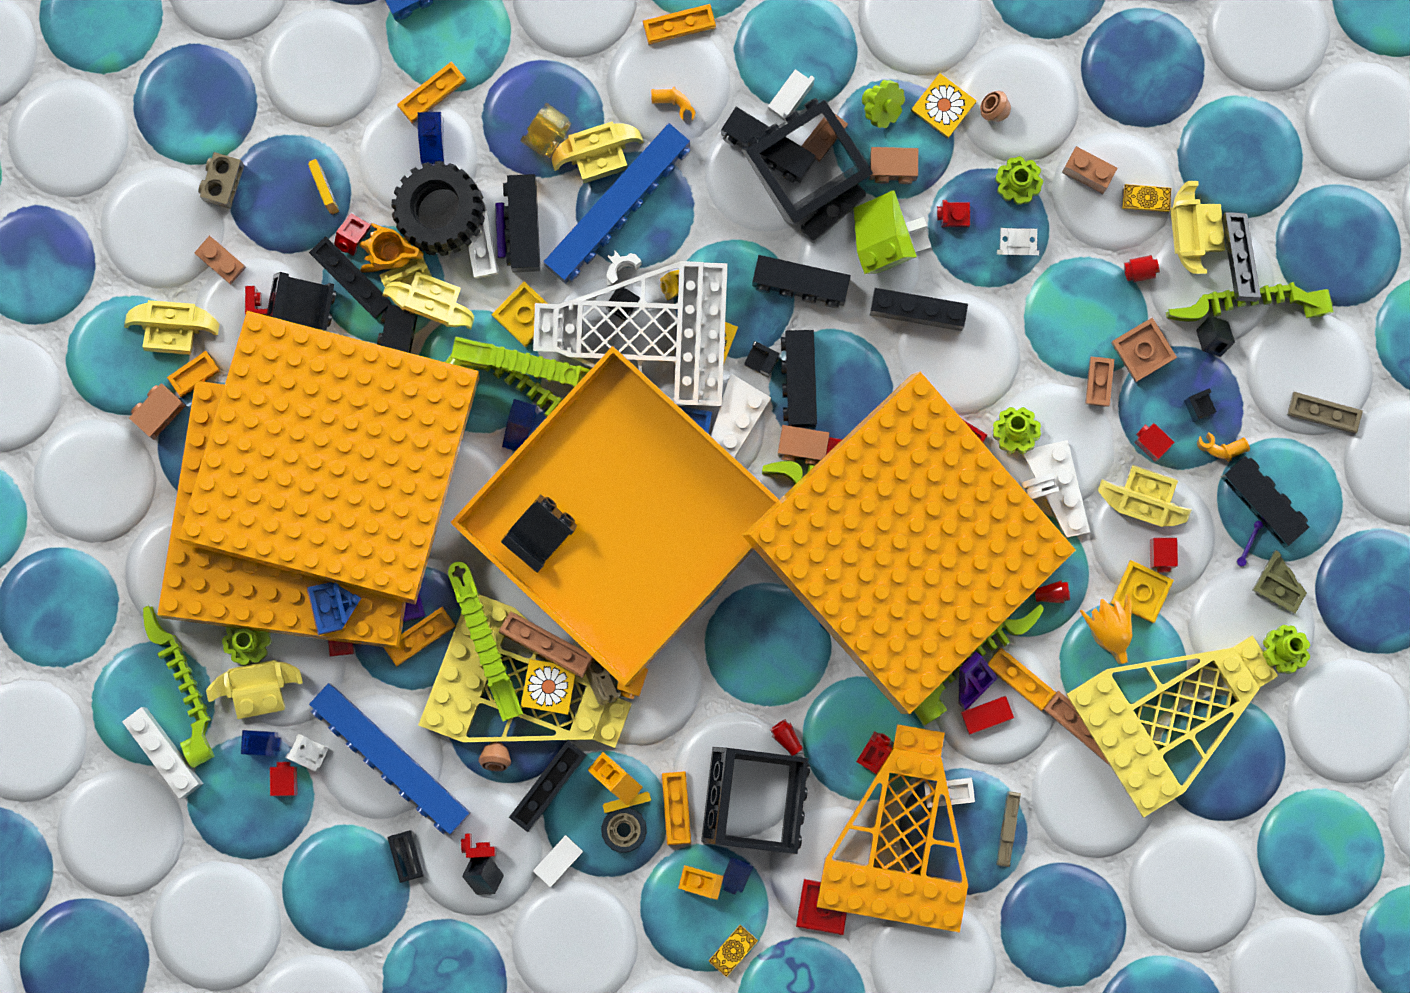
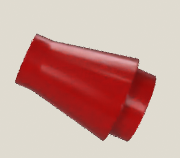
(1055, 592)
(785, 735)

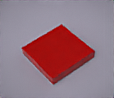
(815, 917)

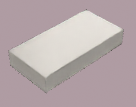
(558, 861)

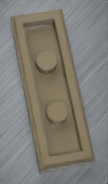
(1324, 412)

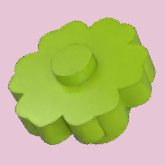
(883, 103)
(1019, 180)
(1016, 430)
(246, 645)
(1286, 649)

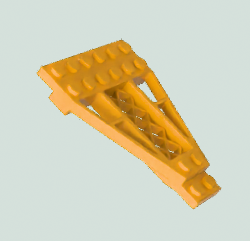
(891, 892)

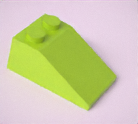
(882, 234)

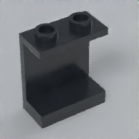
(301, 301)
(539, 532)

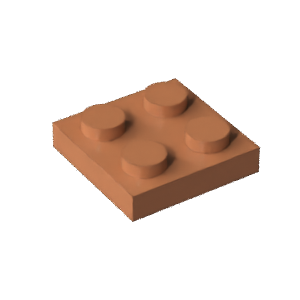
(1143, 349)

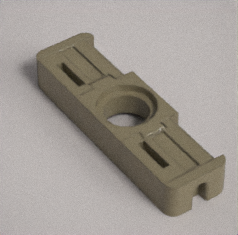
(600, 683)
(1008, 829)

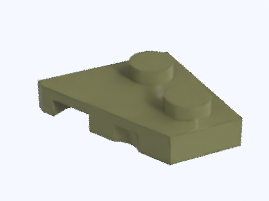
(1280, 585)

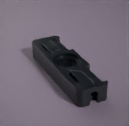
(821, 222)

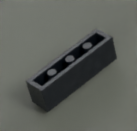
(783, 155)
(523, 223)
(801, 281)
(918, 309)
(398, 328)
(800, 378)
(1265, 501)
(548, 786)

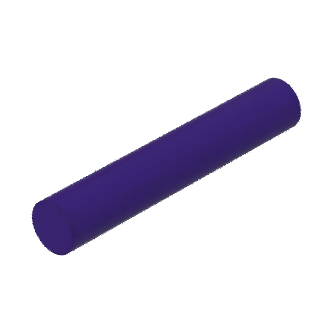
(500, 230)

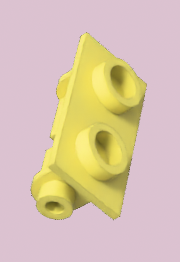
(405, 274)

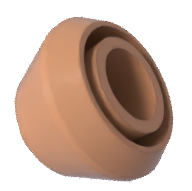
(995, 106)
(495, 757)

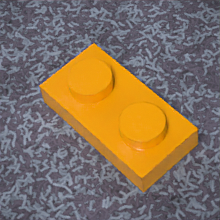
(700, 882)

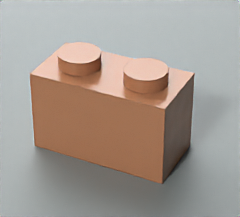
(894, 164)
(1089, 170)
(156, 411)
(802, 444)

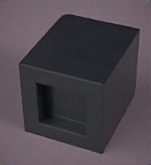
(623, 295)
(1215, 336)
(761, 359)
(1200, 405)
(483, 875)

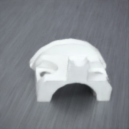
(1018, 242)
(618, 262)
(307, 753)

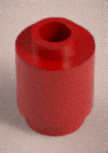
(1141, 268)

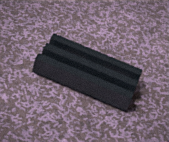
(399, 836)

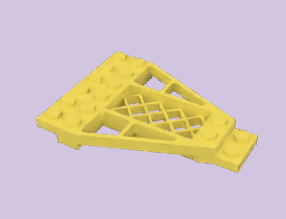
(462, 684)
(1127, 743)

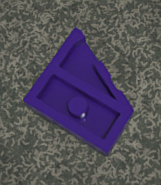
(974, 679)

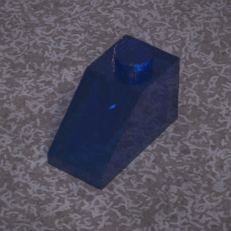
(431, 137)
(519, 424)
(260, 743)
(736, 875)

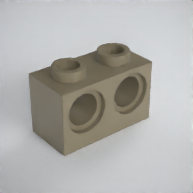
(228, 181)

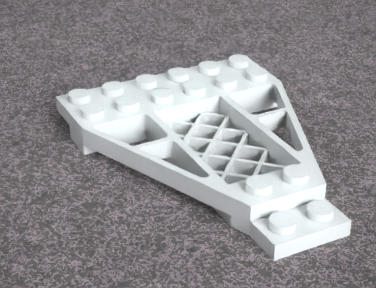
(698, 322)

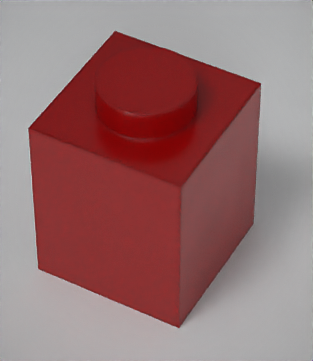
(1153, 441)
(1163, 554)
(283, 779)

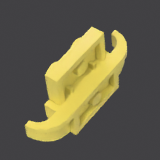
(597, 150)
(1195, 228)
(431, 300)
(170, 325)
(1146, 497)
(255, 687)

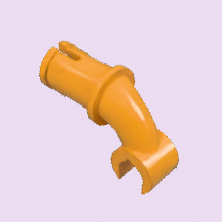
(675, 97)
(1224, 451)

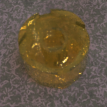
(545, 130)

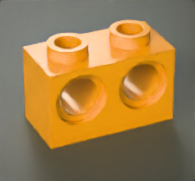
(615, 778)

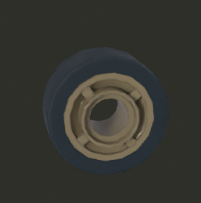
(636, 836)

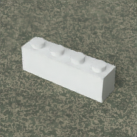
(162, 752)

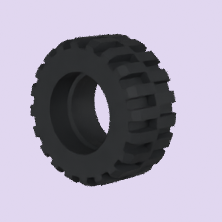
(421, 184)

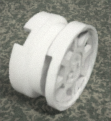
(1040, 486)

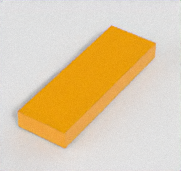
(679, 24)
(431, 92)
(421, 636)
(1021, 679)
(676, 808)

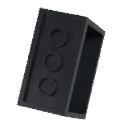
(826, 193)
(719, 798)

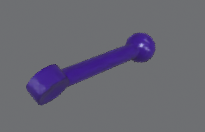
(1241, 561)

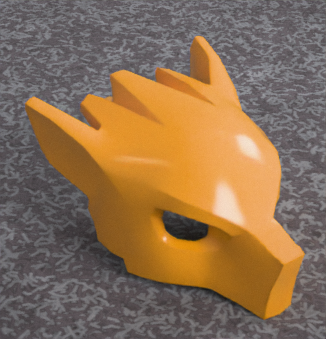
(387, 250)
(1112, 627)

